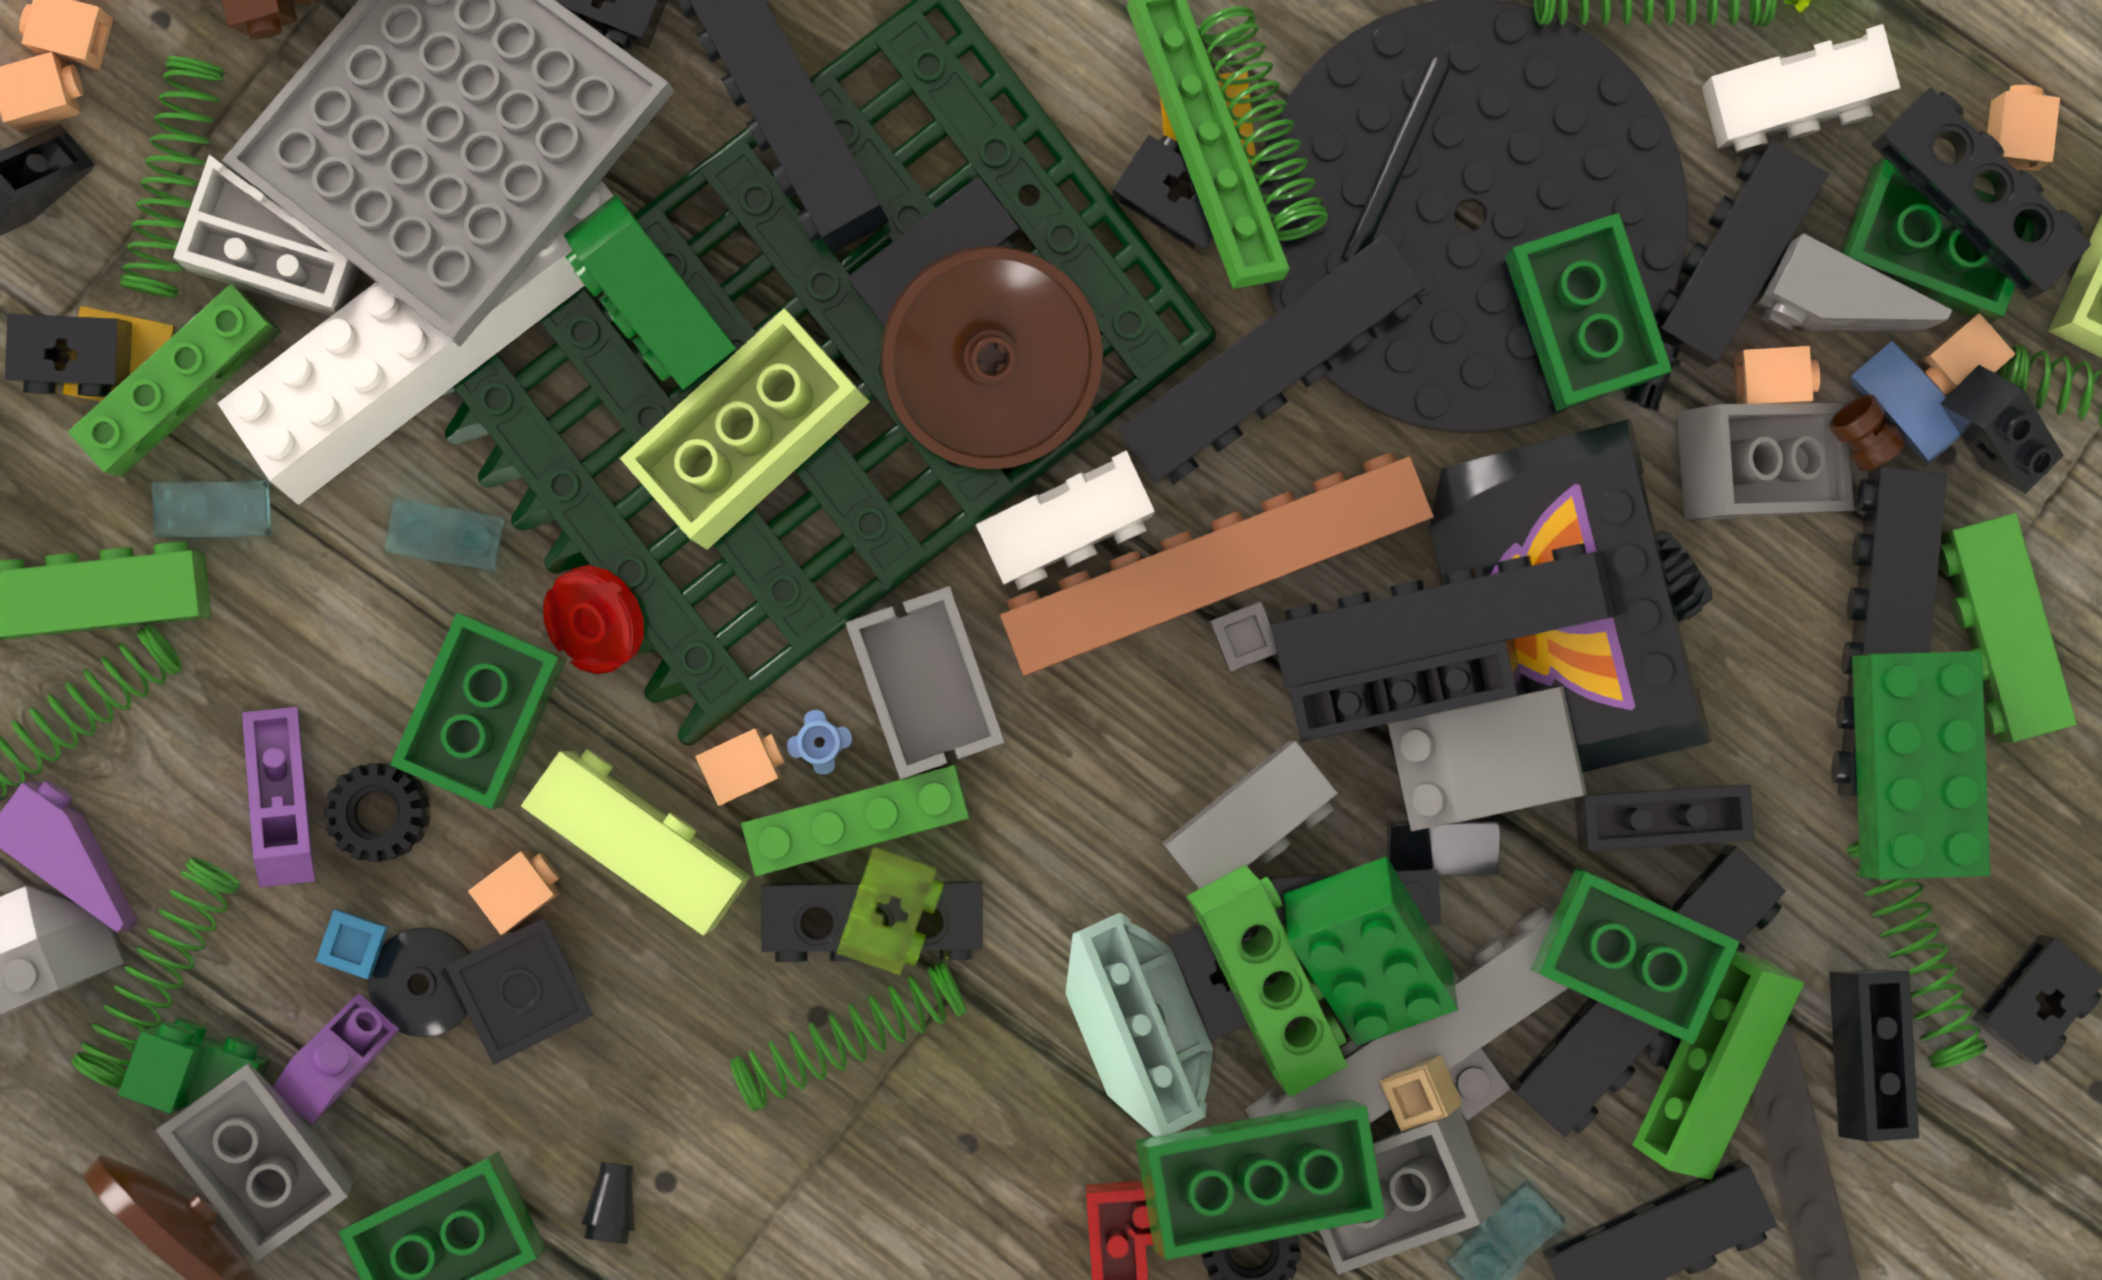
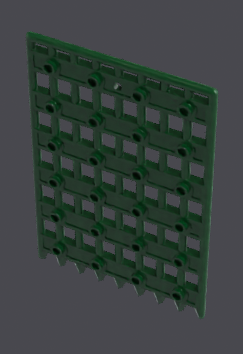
(599, 530)

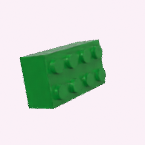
(1921, 765)
(1260, 1179)

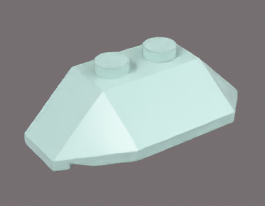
(1139, 1024)

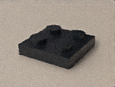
(519, 990)

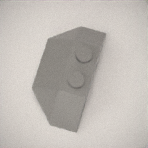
(49, 947)

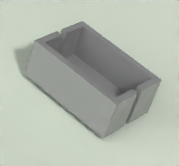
(925, 682)
(1253, 817)

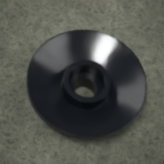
(390, 987)

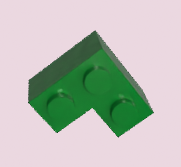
(181, 1063)

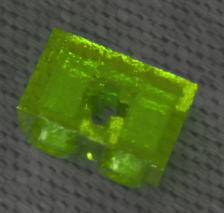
(865, 933)

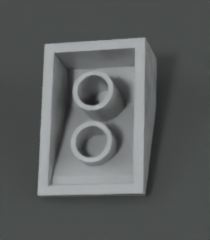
(1834, 293)
(1762, 461)
(1487, 759)
(256, 1161)
(1429, 1191)

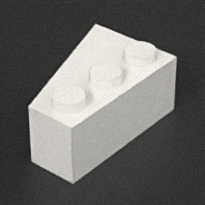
(1801, 91)
(259, 247)
(1067, 522)

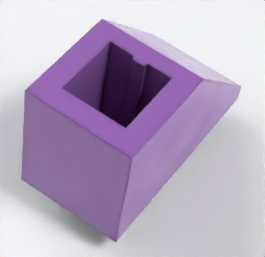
(334, 1059)

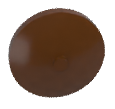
(991, 357)
(168, 1223)

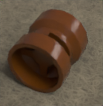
(1867, 433)

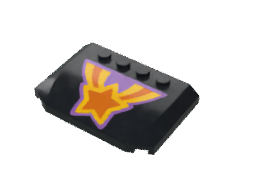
(1620, 674)

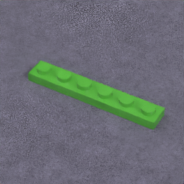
(1209, 142)

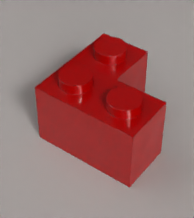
(1118, 1230)

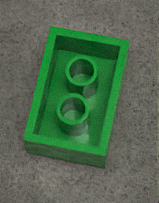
(1920, 248)
(645, 294)
(1587, 312)
(478, 711)
(1370, 951)
(1634, 955)
(449, 1230)

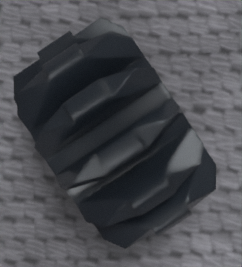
(1685, 580)

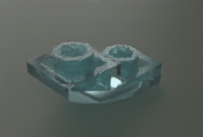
(211, 508)
(443, 534)
(1508, 1237)

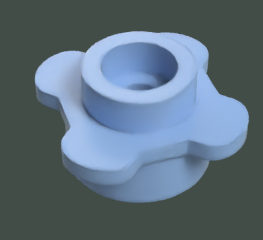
(817, 726)

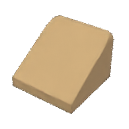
(1421, 1093)

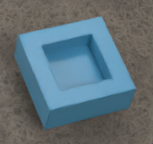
(352, 943)

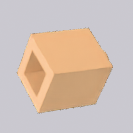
(67, 29)
(39, 91)
(2025, 126)
(1962, 350)
(1776, 375)
(741, 765)
(516, 890)

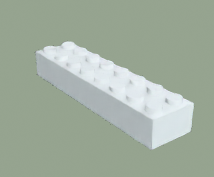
(378, 369)

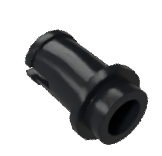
(1650, 393)

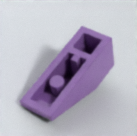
(277, 797)
(60, 848)

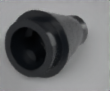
(611, 1205)

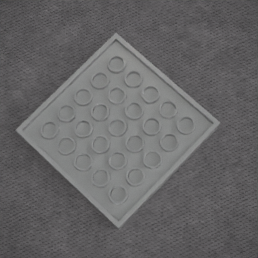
(448, 142)

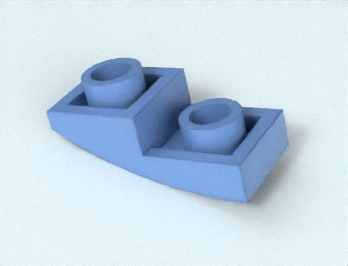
(1908, 401)

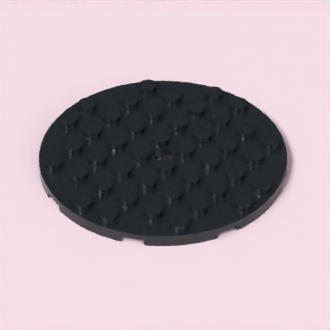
(1529, 128)

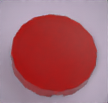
(609, 620)

